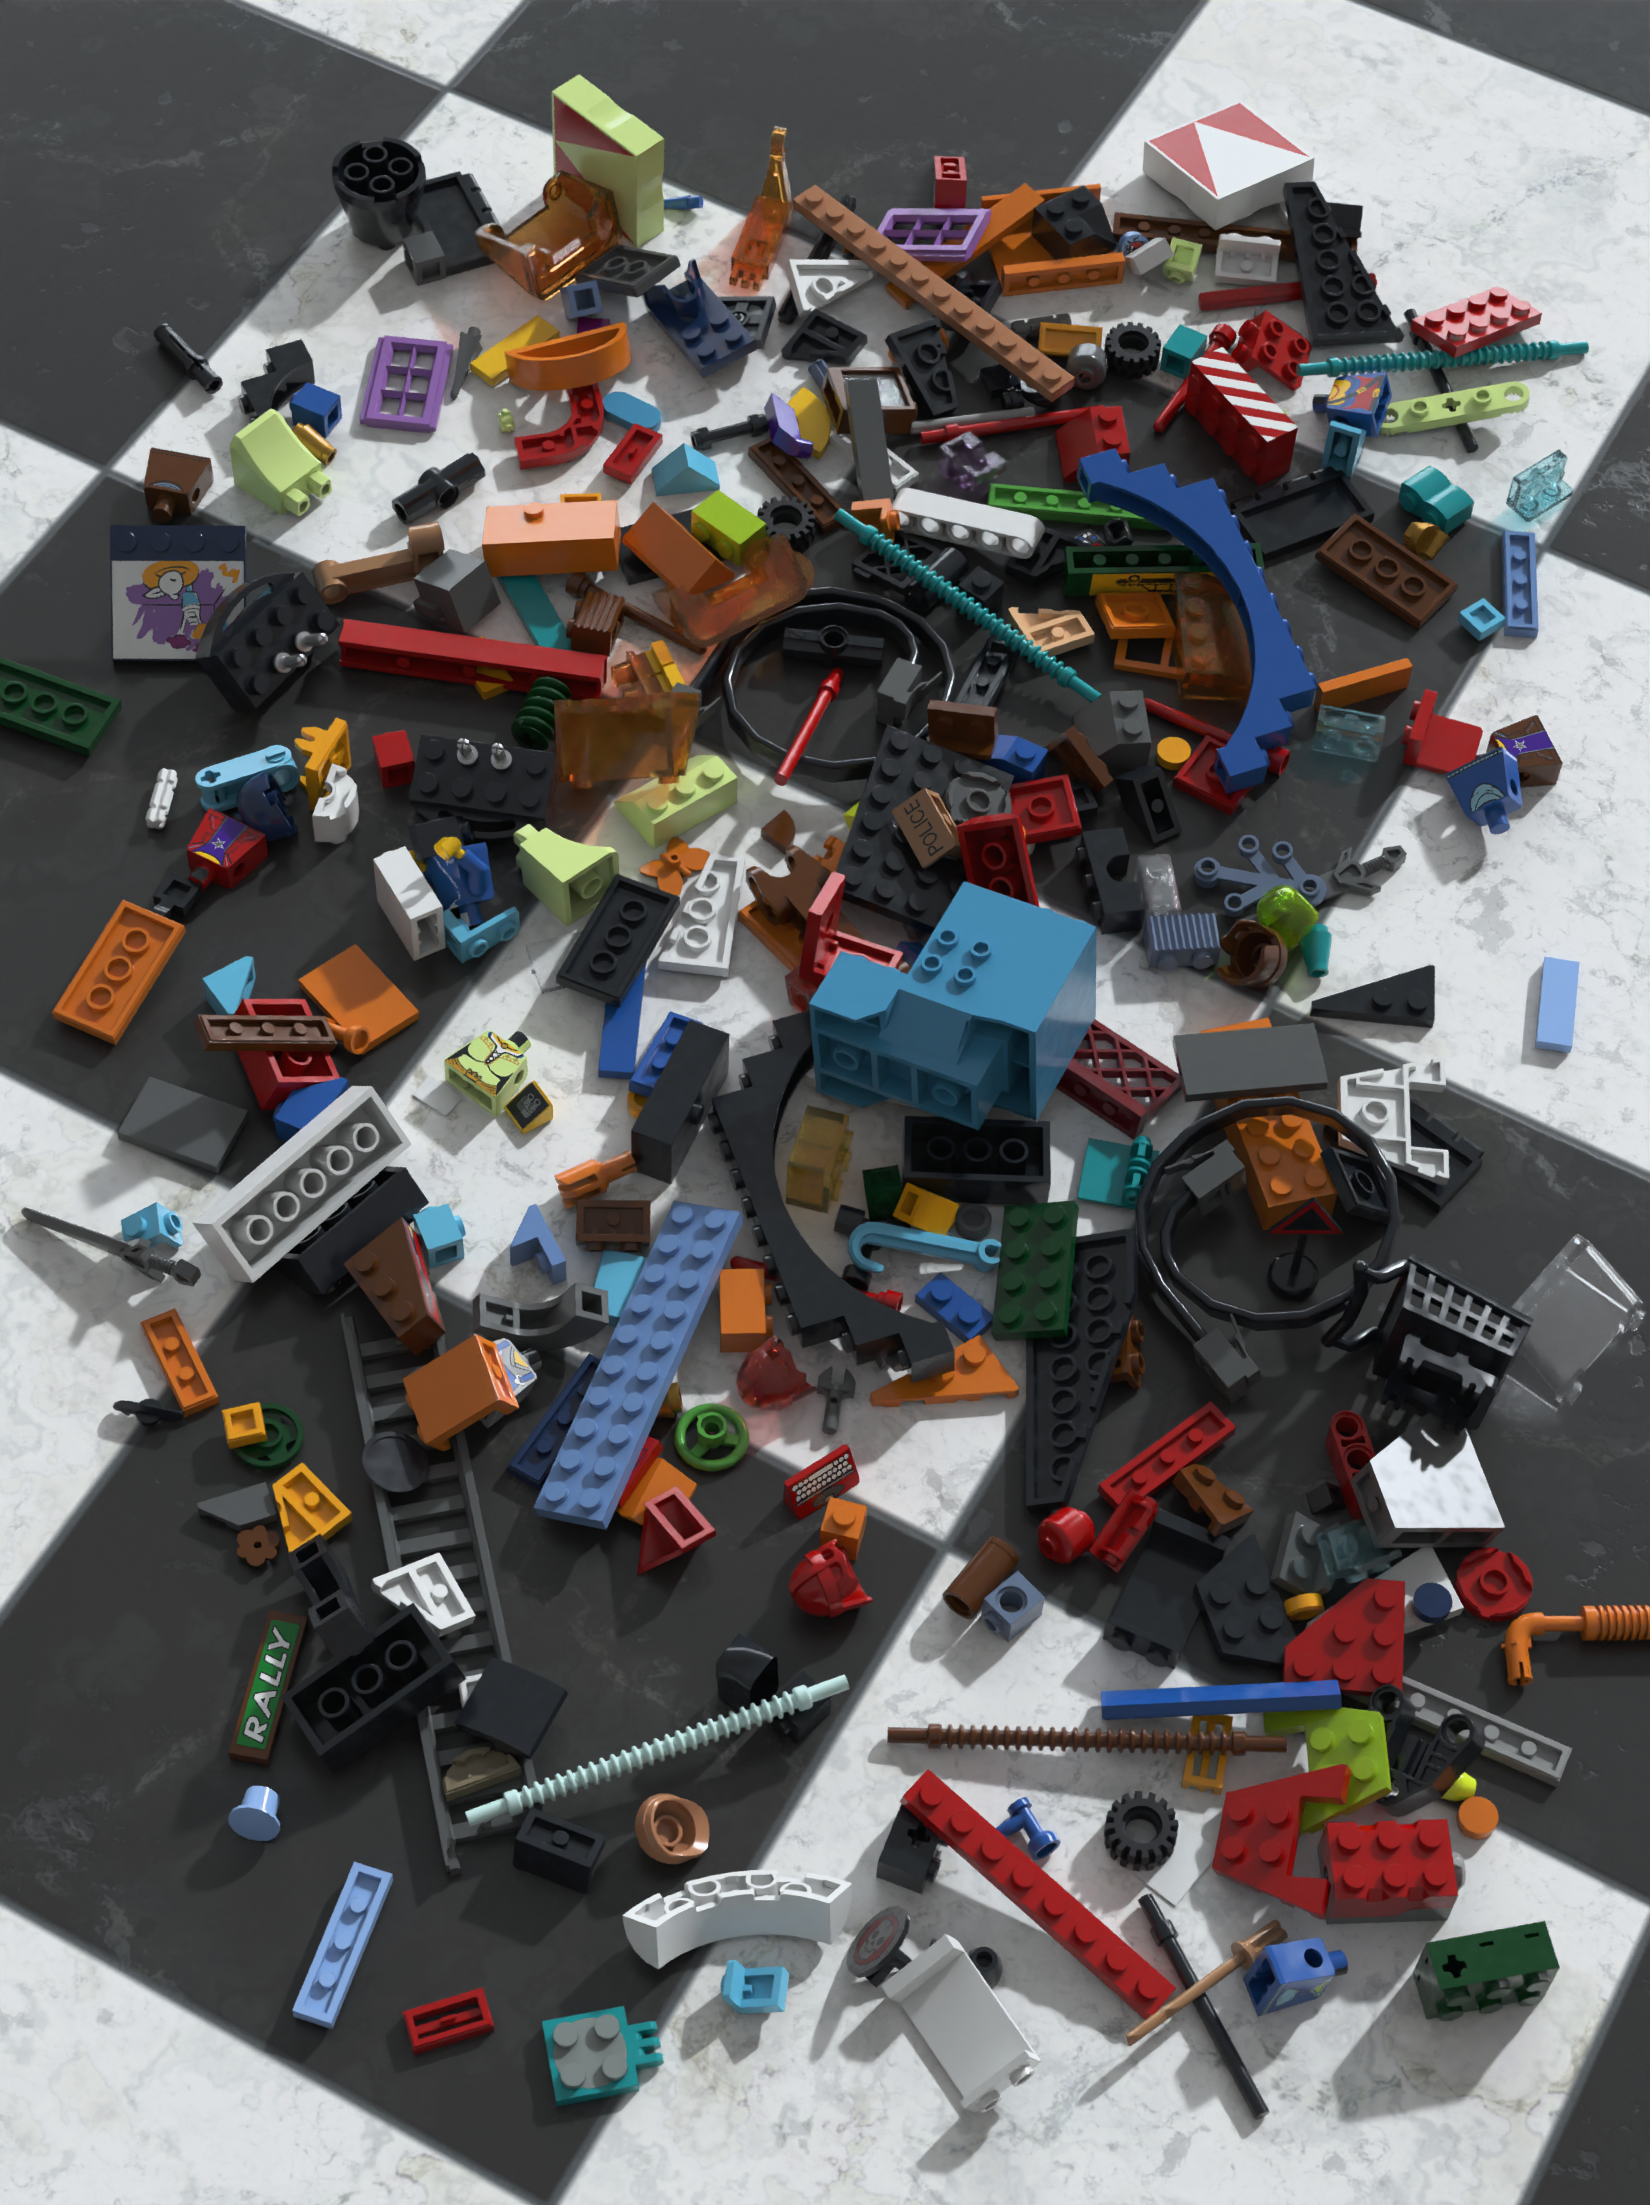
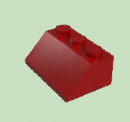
(998, 856)
(280, 1072)

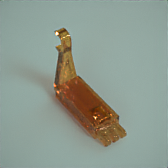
(766, 221)

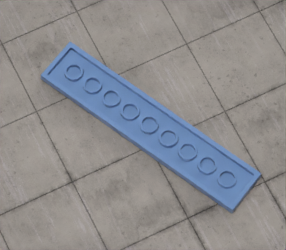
(638, 1365)

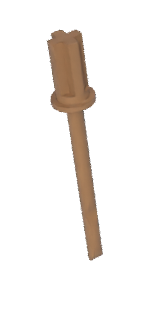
(1243, 1955)

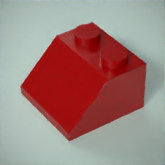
(1089, 434)

